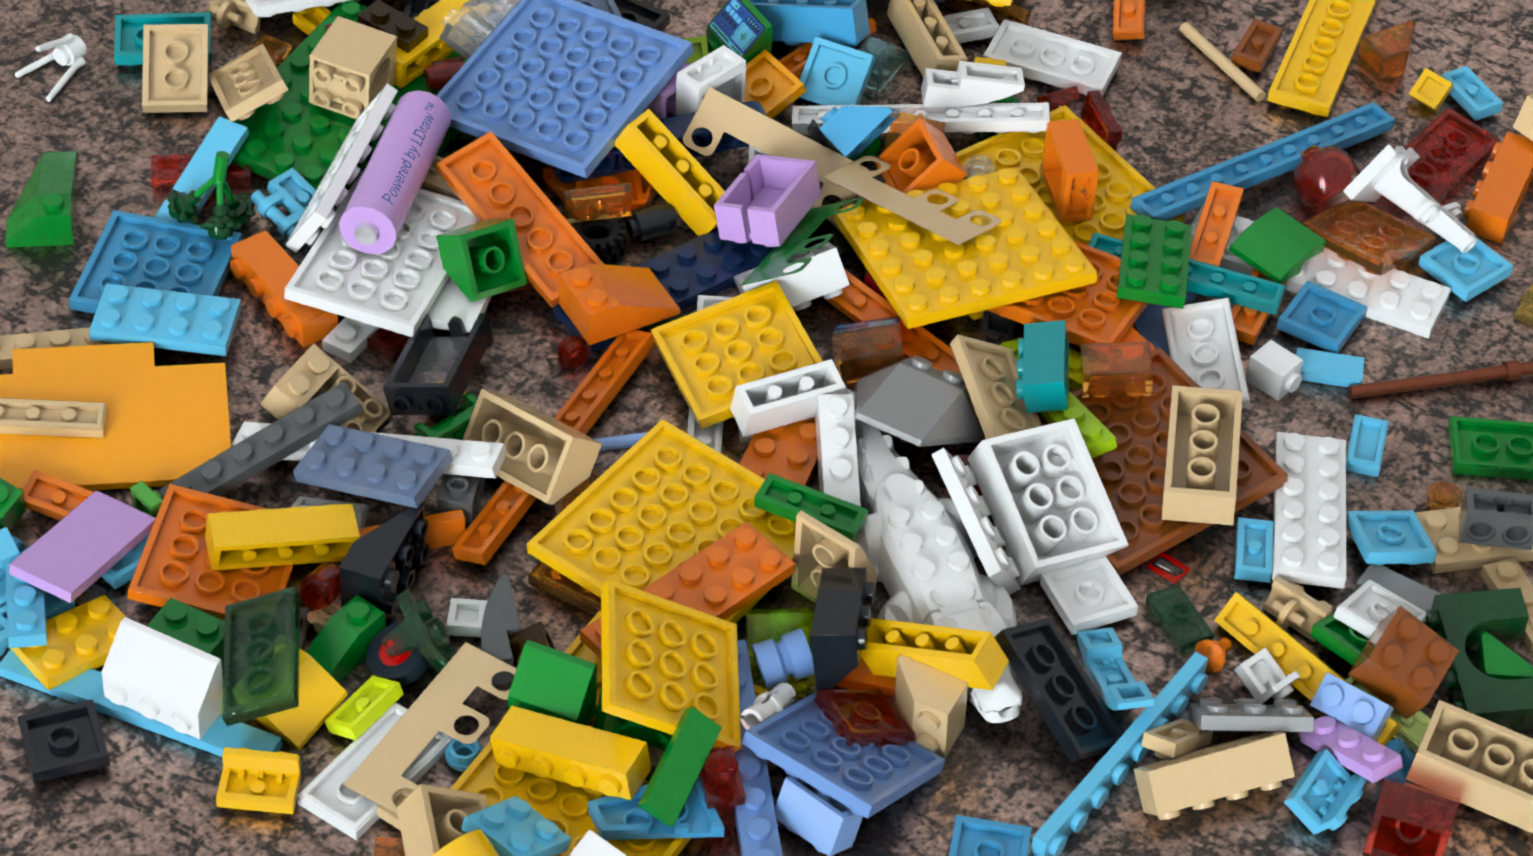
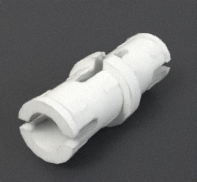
(768, 704)

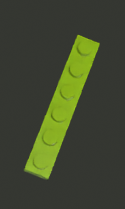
(1094, 433)

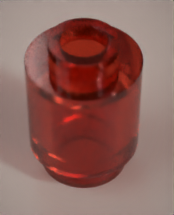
(441, 71)
(321, 586)

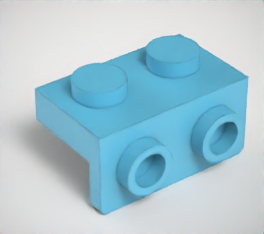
(1324, 793)

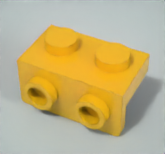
(259, 780)

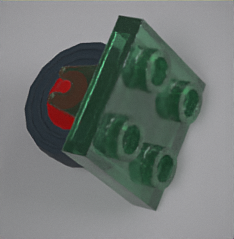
(412, 646)

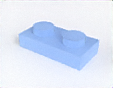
(1351, 706)

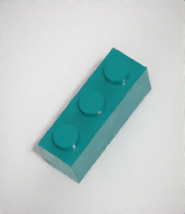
(1043, 366)

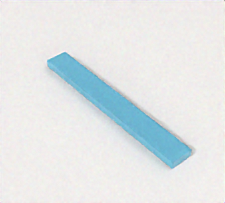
(90, 686)

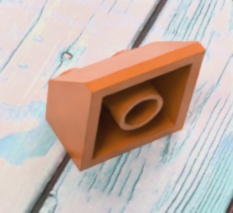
(921, 159)

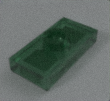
(1179, 617)

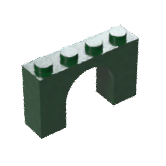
(1461, 621)

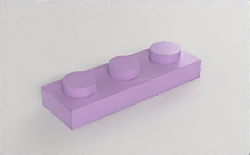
(1352, 749)

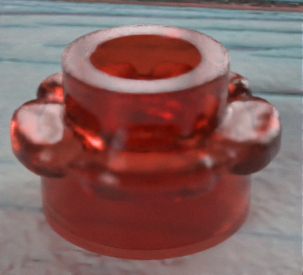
(573, 351)

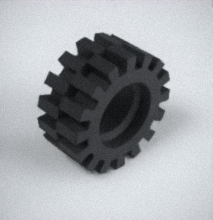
(614, 240)

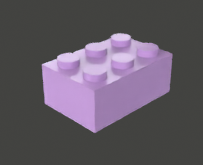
(767, 200)

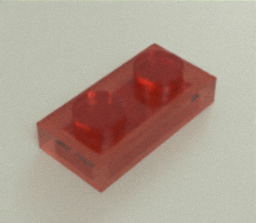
(1098, 117)

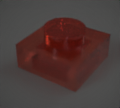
(1060, 97)

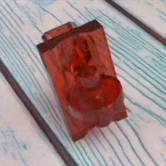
(722, 781)

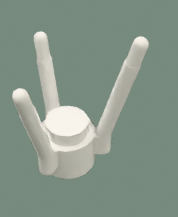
(68, 51)

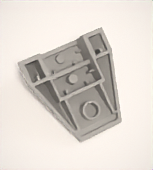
(918, 404)

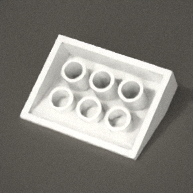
(1046, 498)

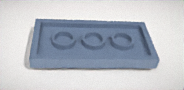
(373, 465)

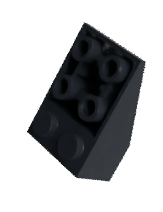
(385, 561)

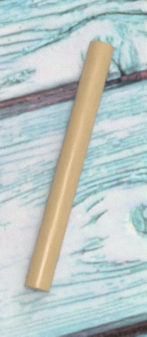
(1222, 61)

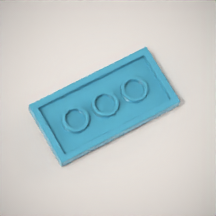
(165, 318)

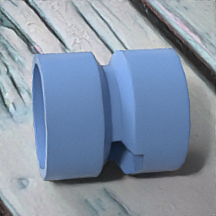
(784, 658)

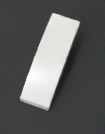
(970, 85)

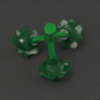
(227, 215)

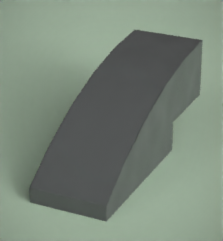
(498, 623)

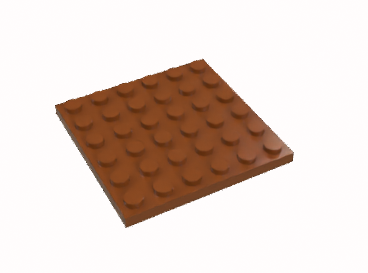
(1136, 468)

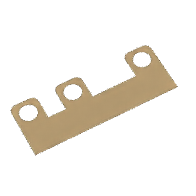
(724, 114)
(915, 209)
(431, 712)

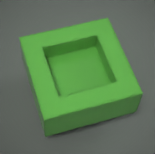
(145, 499)

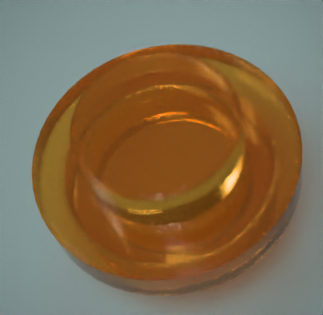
(1443, 495)

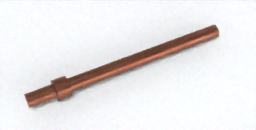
(1508, 371)

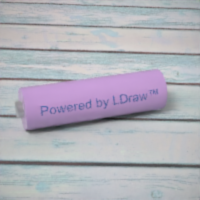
(395, 172)

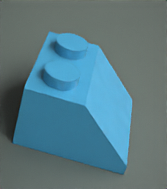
(856, 127)

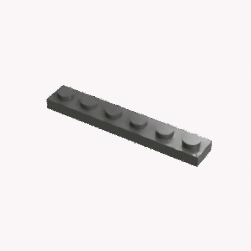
(271, 443)

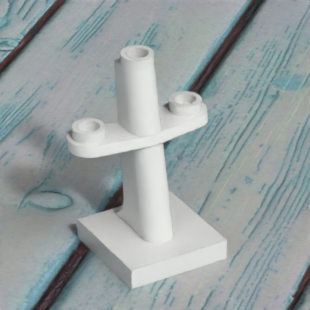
(1389, 177)

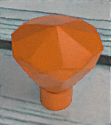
(1215, 652)

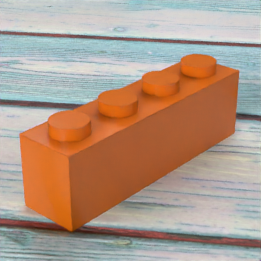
(1502, 189)
(266, 272)

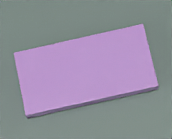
(82, 546)

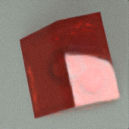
(1410, 821)

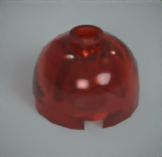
(1323, 173)

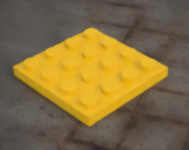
(732, 346)
(667, 660)

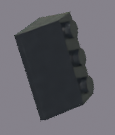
(840, 623)

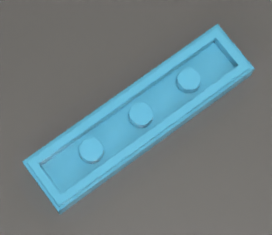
(223, 136)

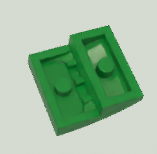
(1277, 245)

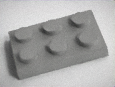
(1250, 716)

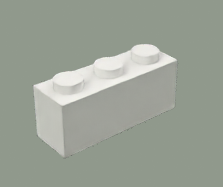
(784, 397)

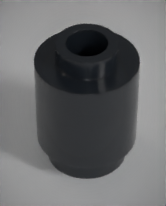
(651, 222)

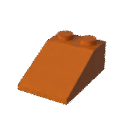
(613, 300)

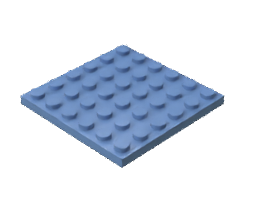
(562, 81)

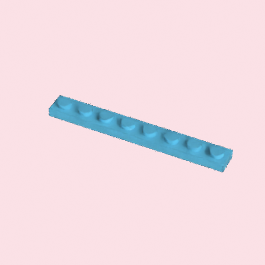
(1116, 762)

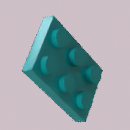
(129, 33)

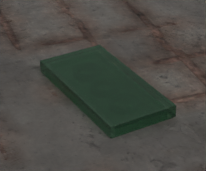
(261, 656)

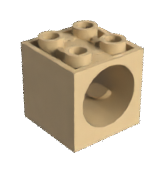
(351, 67)

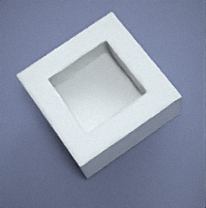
(465, 617)

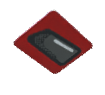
(1168, 568)

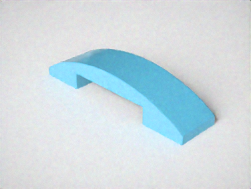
(1109, 672)

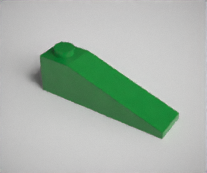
(46, 205)

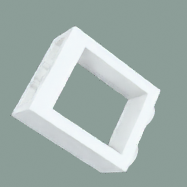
(718, 70)

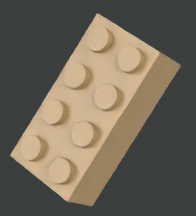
(1202, 455)
(1478, 764)

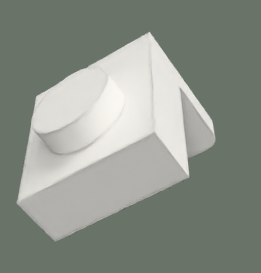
(1265, 677)

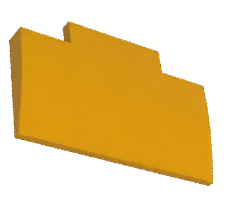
(156, 417)

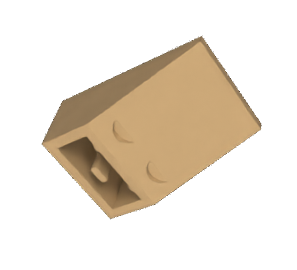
(315, 375)

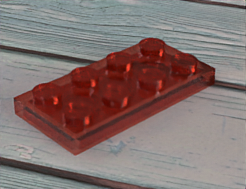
(1448, 153)

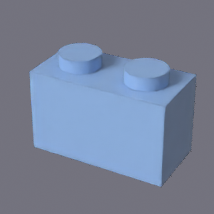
(816, 817)

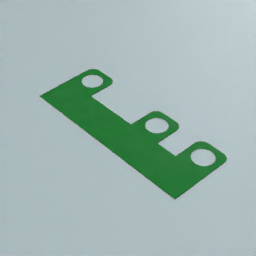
(776, 260)

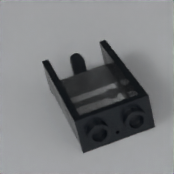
(436, 368)

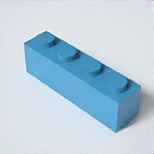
(803, 20)

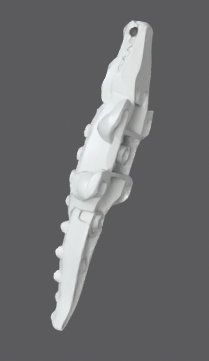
(928, 560)

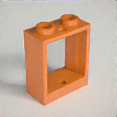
(1068, 169)

